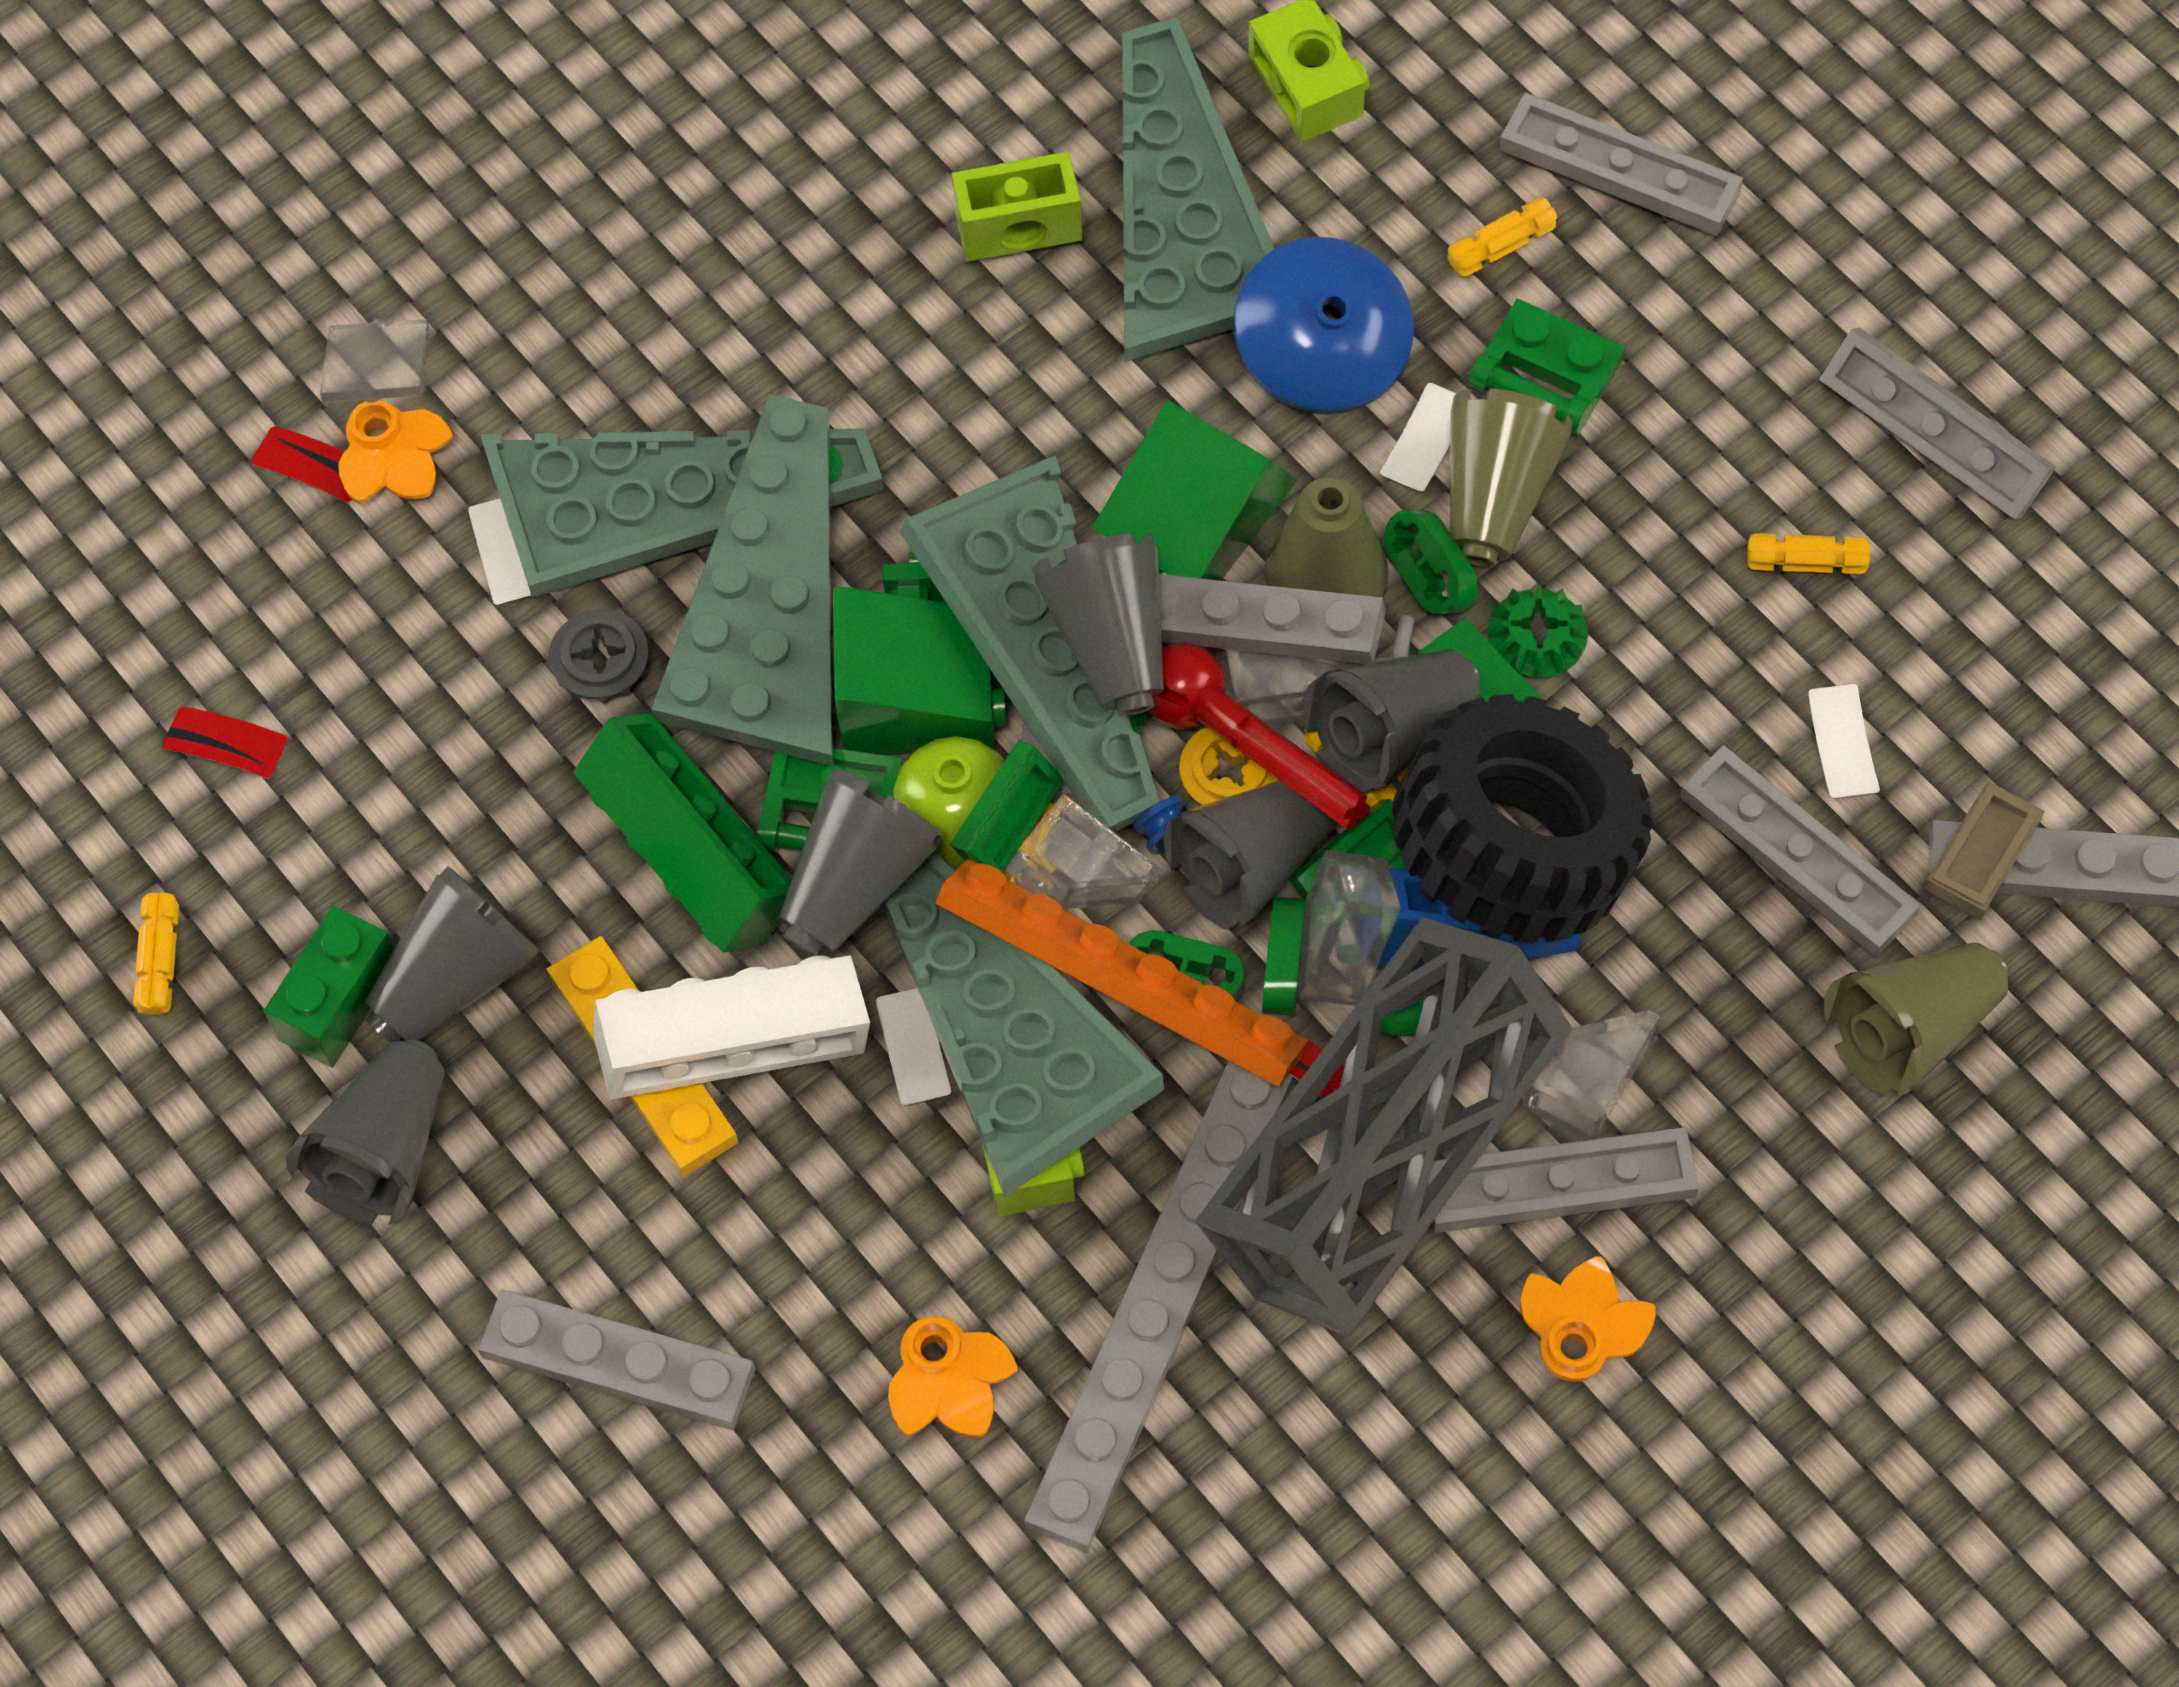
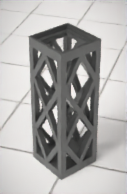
(1476, 1000)

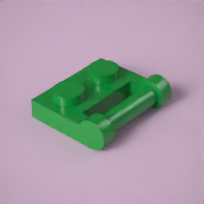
(1553, 353)
(799, 785)

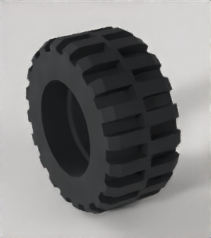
(1495, 868)

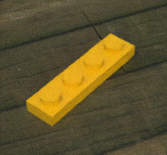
(681, 1117)

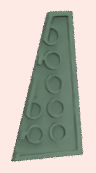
(1185, 199)
(632, 496)
(982, 564)
(761, 617)
(1019, 1038)

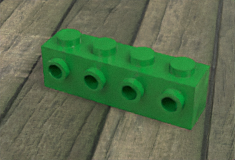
(685, 831)

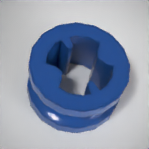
(1154, 820)

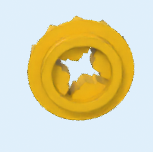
(1200, 766)

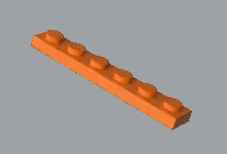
(1122, 971)

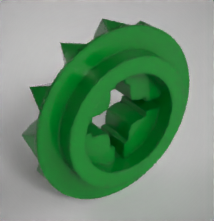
(1561, 645)

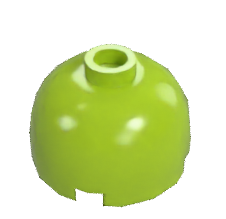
(945, 784)

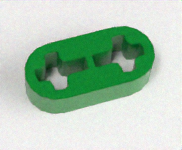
(1436, 557)
(1284, 956)
(1195, 958)

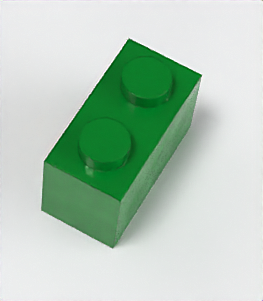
(327, 986)

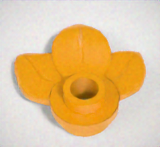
(397, 457)
(1584, 1312)
(952, 1387)

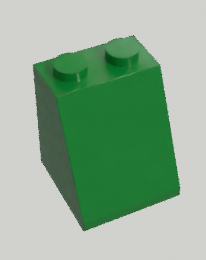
(1195, 495)
(908, 675)

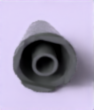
(1110, 617)
(1381, 711)
(1244, 849)
(851, 862)
(445, 960)
(373, 1136)

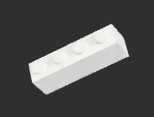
(730, 1026)

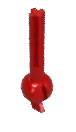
(1197, 697)

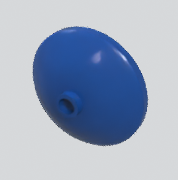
(1304, 354)

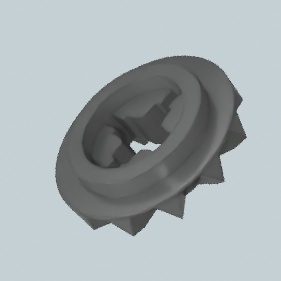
(577, 642)

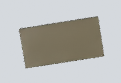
(1984, 850)

